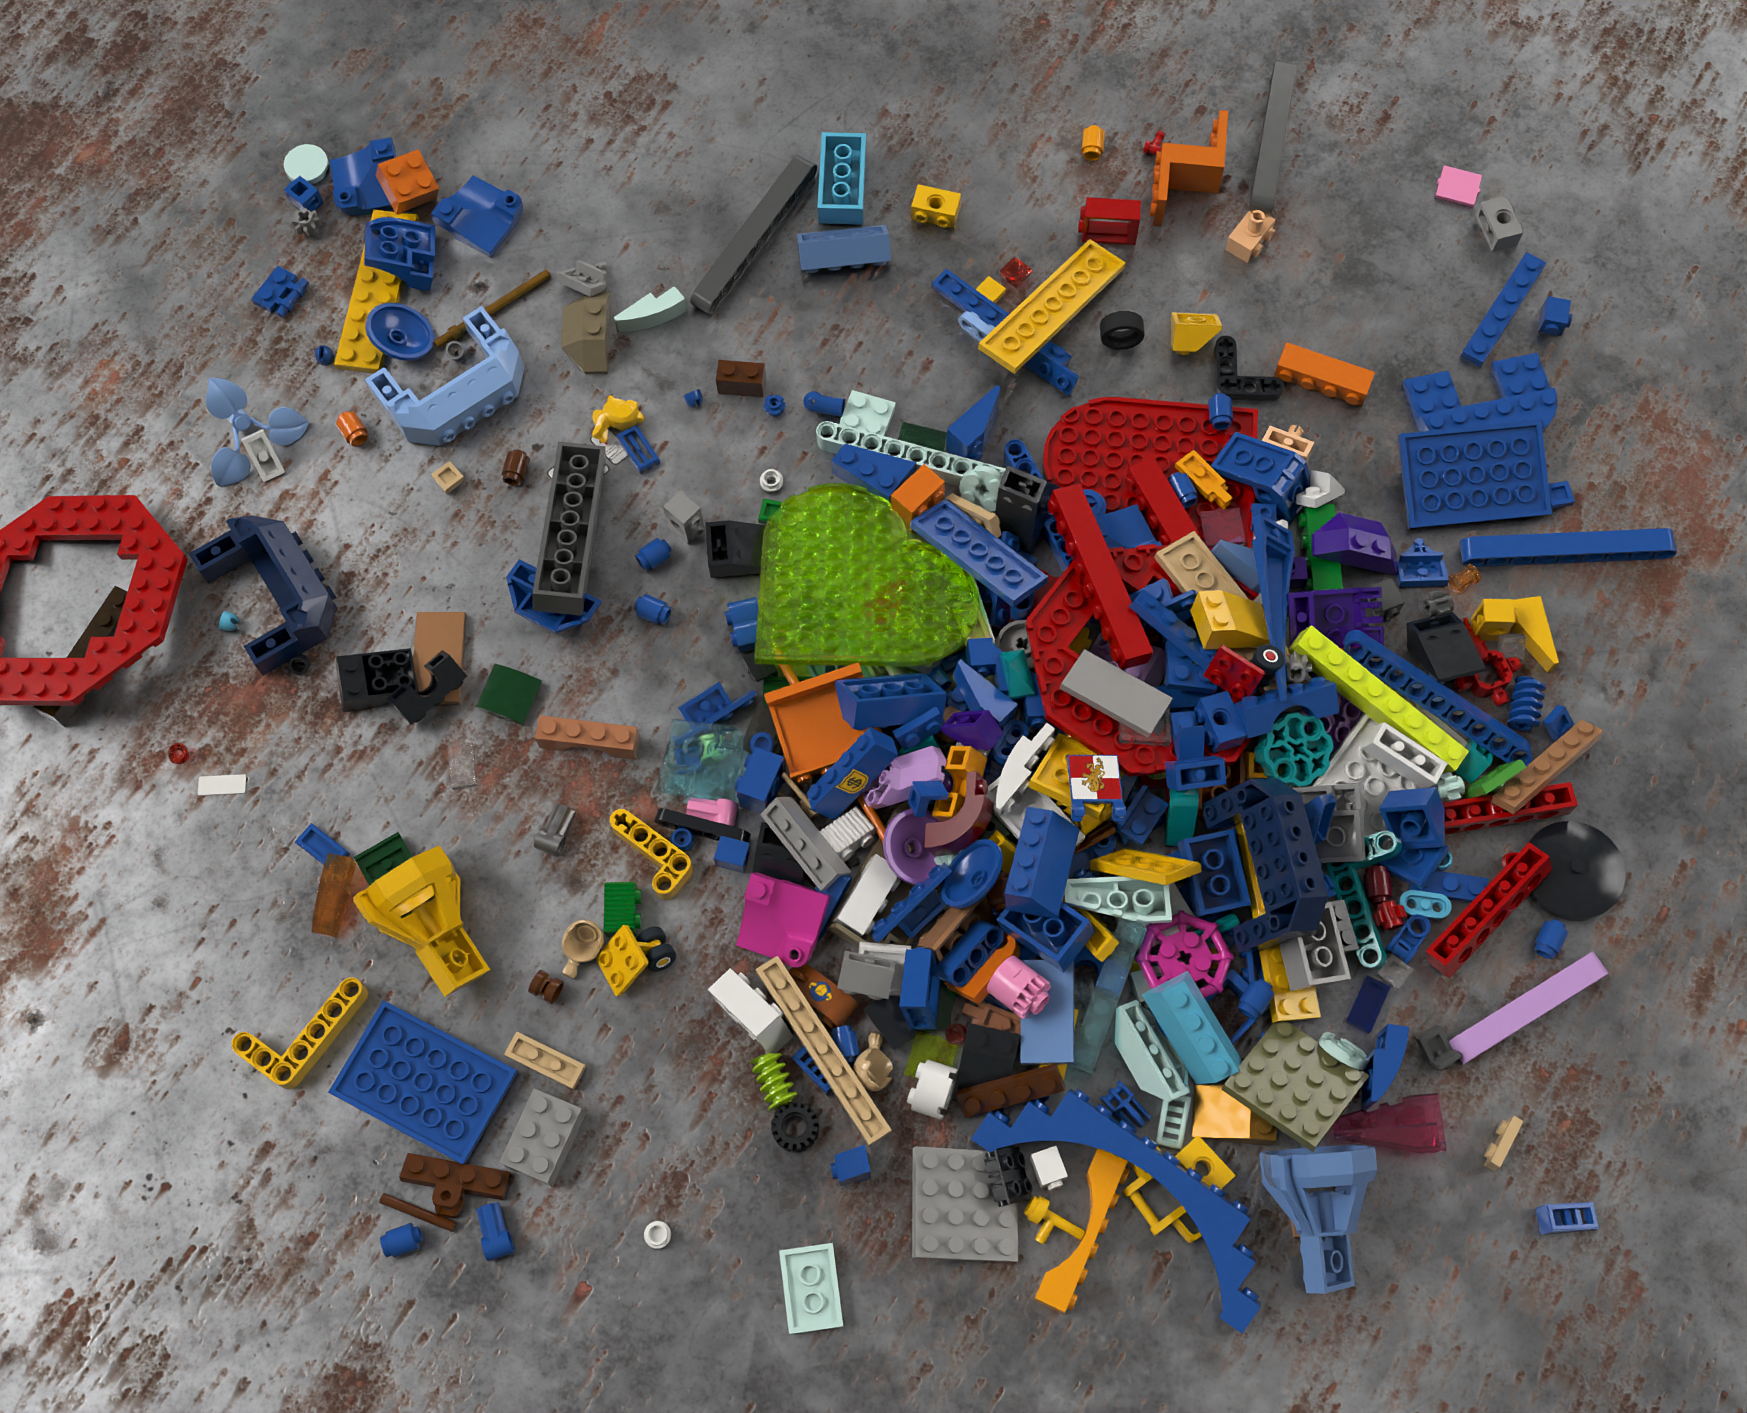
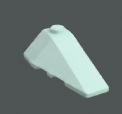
(1121, 898)

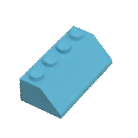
(1193, 1029)

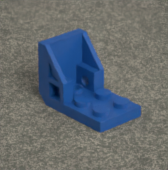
(1270, 469)
(1319, 815)

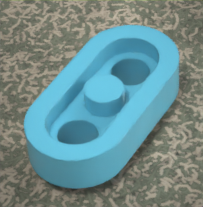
(1423, 904)

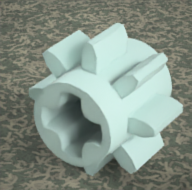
(1450, 787)

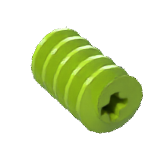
(773, 1080)

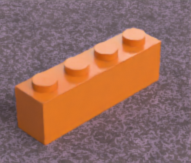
(1324, 374)

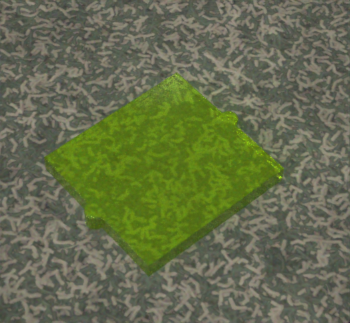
(930, 1048)

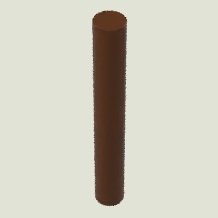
(417, 1212)

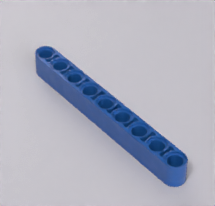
(1054, 540)
(1568, 547)
(1431, 689)

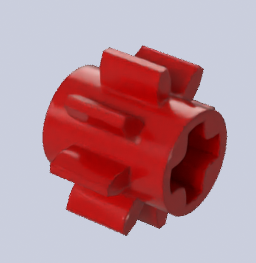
(1389, 915)

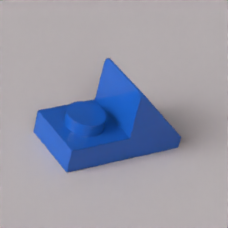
(1187, 735)

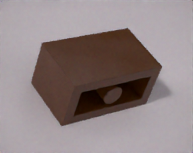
(741, 378)

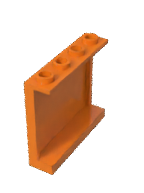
(812, 723)

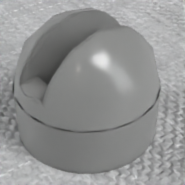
(450, 353)

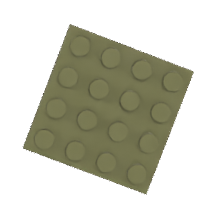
(1295, 1084)

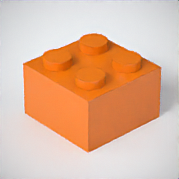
(407, 181)
(917, 495)

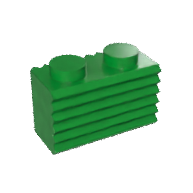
(621, 907)

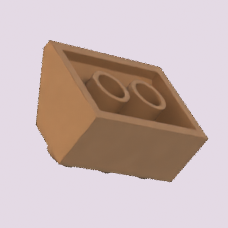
(952, 926)

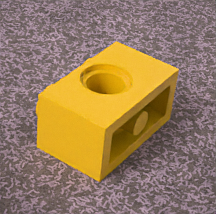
(928, 198)
(1494, 618)
(1199, 1152)

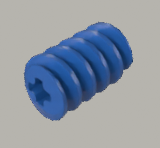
(1526, 704)

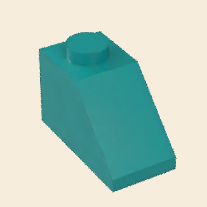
(1475, 762)

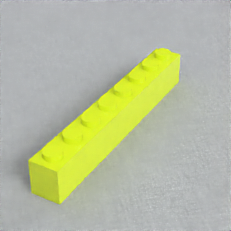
(1375, 697)

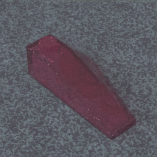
(1405, 1126)

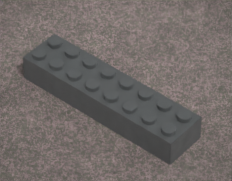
(569, 529)

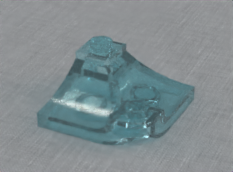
(701, 761)

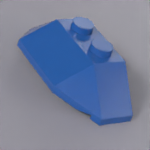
(521, 585)

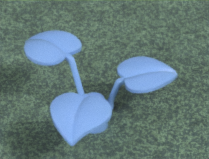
(227, 400)

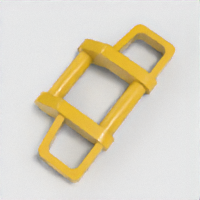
(1157, 1225)

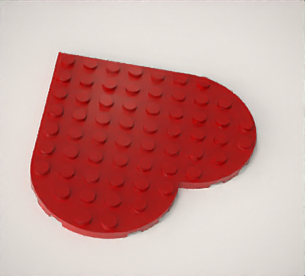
(1110, 434)

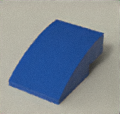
(1384, 1063)

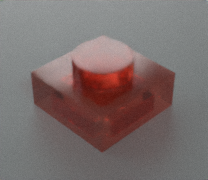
(1015, 272)

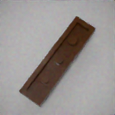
(1010, 1090)

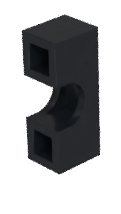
(445, 676)

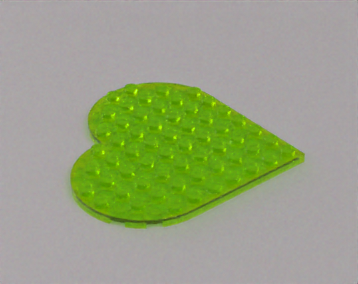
(852, 587)

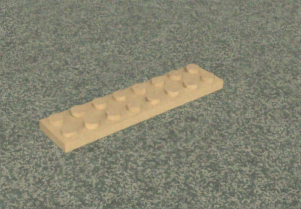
(1195, 567)

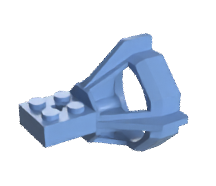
(1324, 1216)

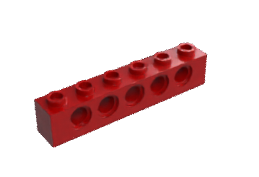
(1481, 813)
(1489, 910)

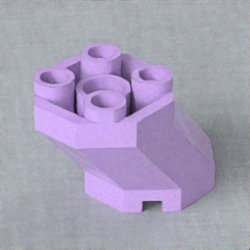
(896, 779)

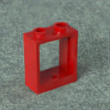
(1107, 231)

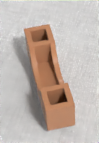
(564, 733)

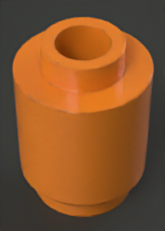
(352, 428)

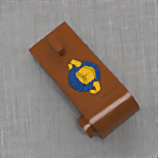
(824, 996)

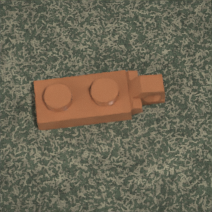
(993, 1017)

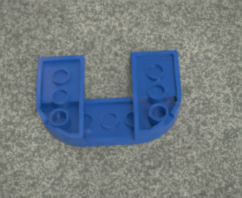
(1521, 384)

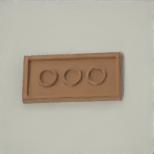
(433, 634)

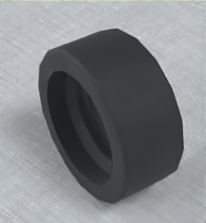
(1122, 339)

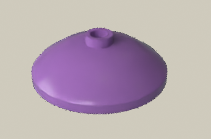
(904, 831)

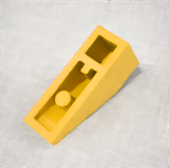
(1535, 627)

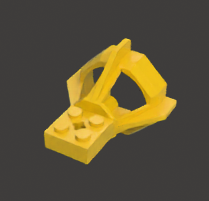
(432, 926)

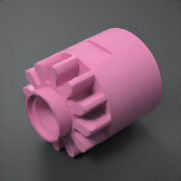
(1019, 987)

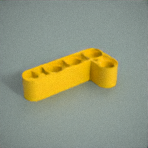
(649, 847)

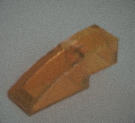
(333, 894)

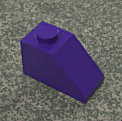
(973, 729)

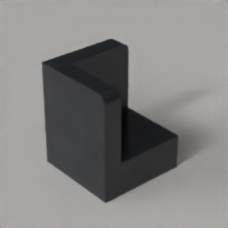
(758, 671)

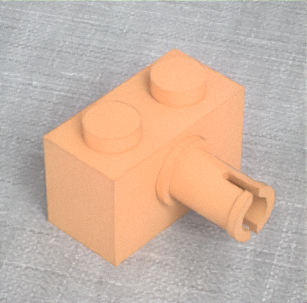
(1250, 235)
(1290, 440)

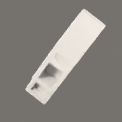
(1015, 775)

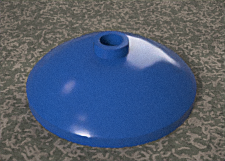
(399, 331)
(972, 874)

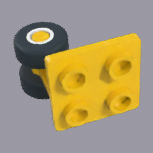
(627, 957)

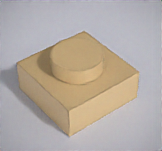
(448, 477)

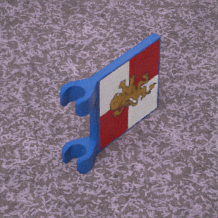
(1095, 781)

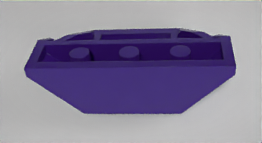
(1355, 543)

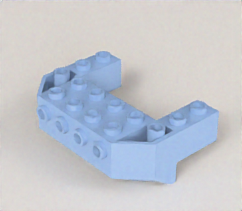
(464, 399)

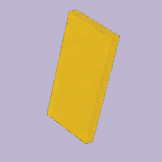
(1145, 866)

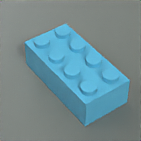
(842, 178)

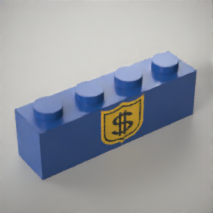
(852, 773)

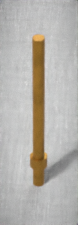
(455, 332)

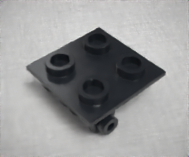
(1013, 1176)

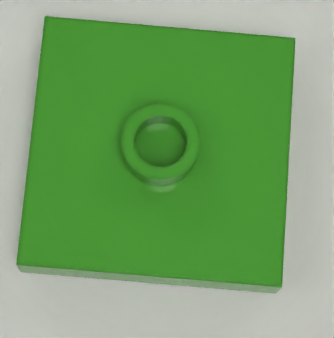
(1494, 779)

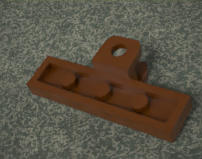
(453, 1180)

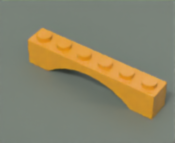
(1059, 1283)

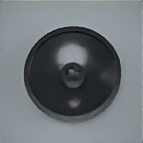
(1584, 874)

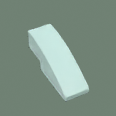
(651, 311)

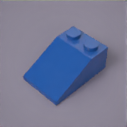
(971, 431)

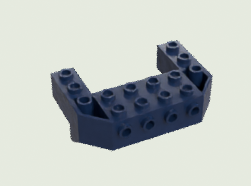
(289, 577)
(1282, 860)

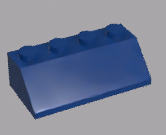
(888, 699)
(1041, 864)

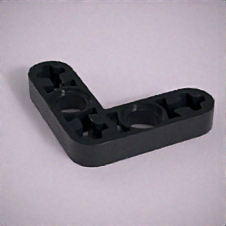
(1232, 379)

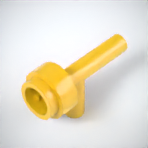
(1038, 1209)

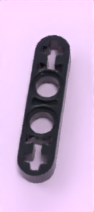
(699, 826)

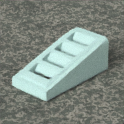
(1168, 1142)

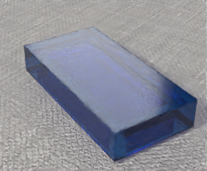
(1368, 1004)

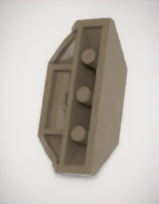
(587, 332)

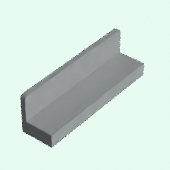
(804, 842)

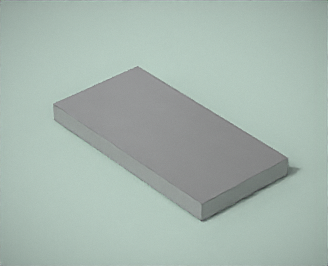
(1116, 693)

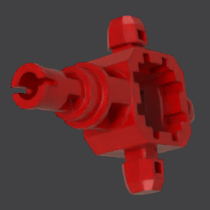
(1504, 669)

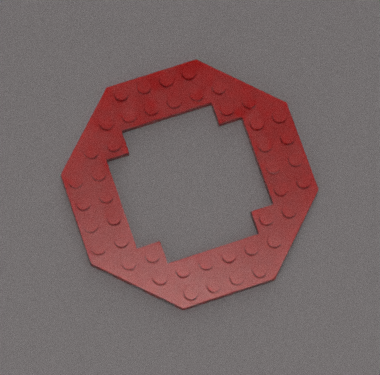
(144, 611)
(1054, 628)

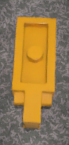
(1204, 478)

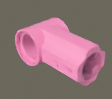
(719, 811)

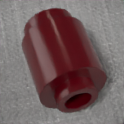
(1378, 884)

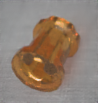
(1464, 579)

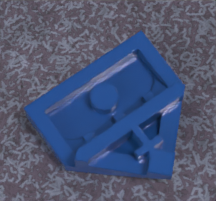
(1421, 567)

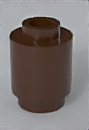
(515, 467)

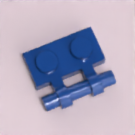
(276, 287)

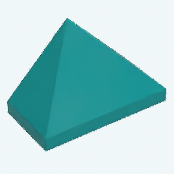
(1017, 674)

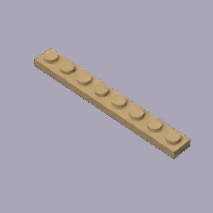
(823, 1051)

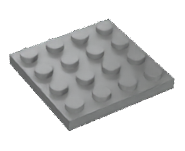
(957, 1210)

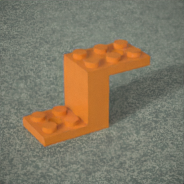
(1189, 167)

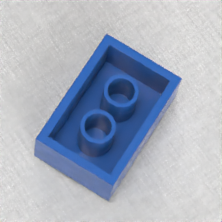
(1221, 879)
(1050, 938)

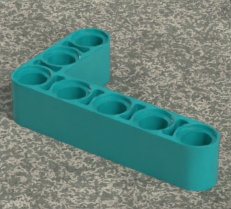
(1181, 815)
(1357, 895)

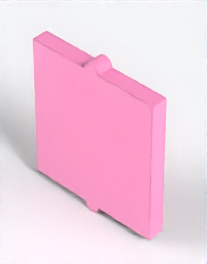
(1458, 186)

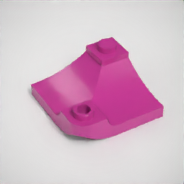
(781, 919)

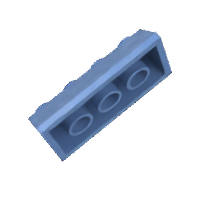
(843, 248)

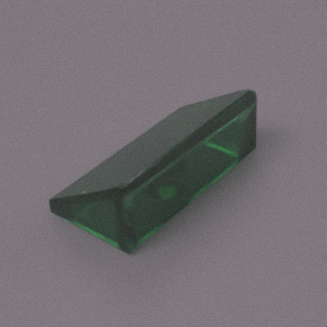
(923, 436)

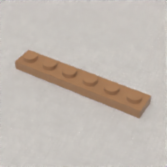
(1547, 766)

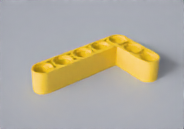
(305, 1039)

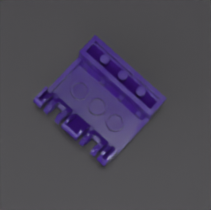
(1335, 614)

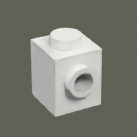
(1049, 1168)

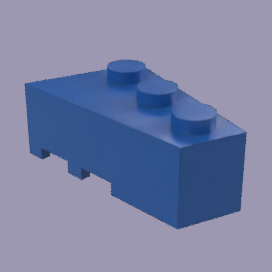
(872, 470)

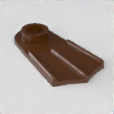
(1099, 833)

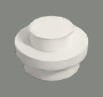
(657, 1234)

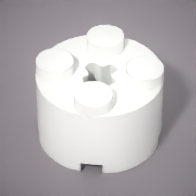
(933, 1089)

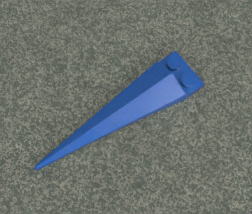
(1274, 561)

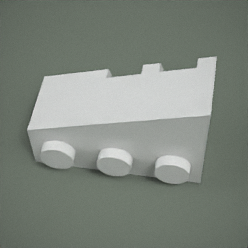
(751, 1010)

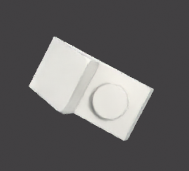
(263, 455)
(1321, 490)

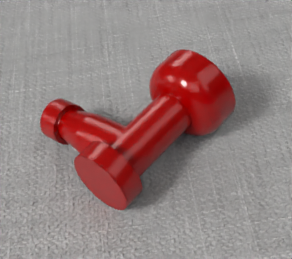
(1154, 146)

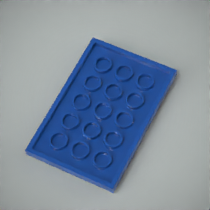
(1474, 474)
(423, 1082)

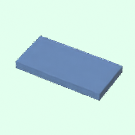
(1050, 1034)

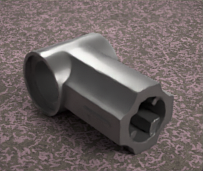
(553, 836)

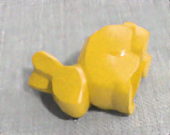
(615, 414)

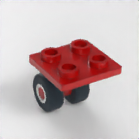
(1242, 676)

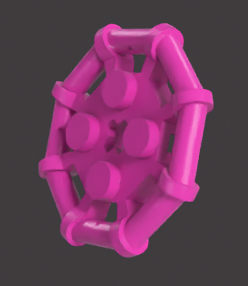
(1190, 944)

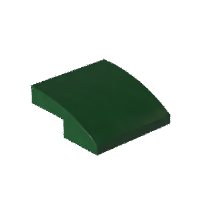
(508, 694)

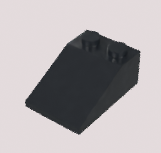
(986, 1056)

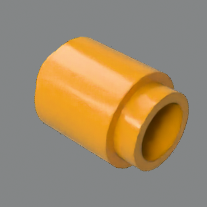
(1093, 142)

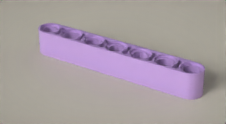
(1528, 1007)

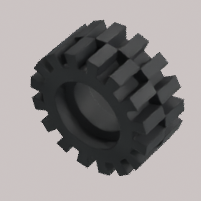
(783, 1115)

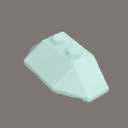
(1149, 1053)

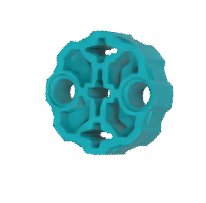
(1304, 771)

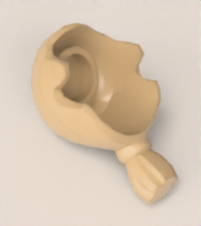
(581, 944)
(873, 1065)

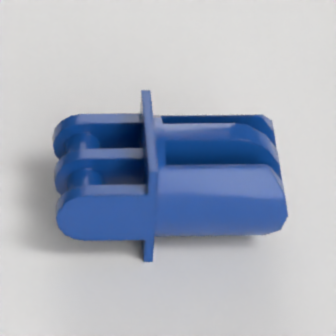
(1125, 1106)

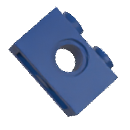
(1220, 708)
(1195, 773)

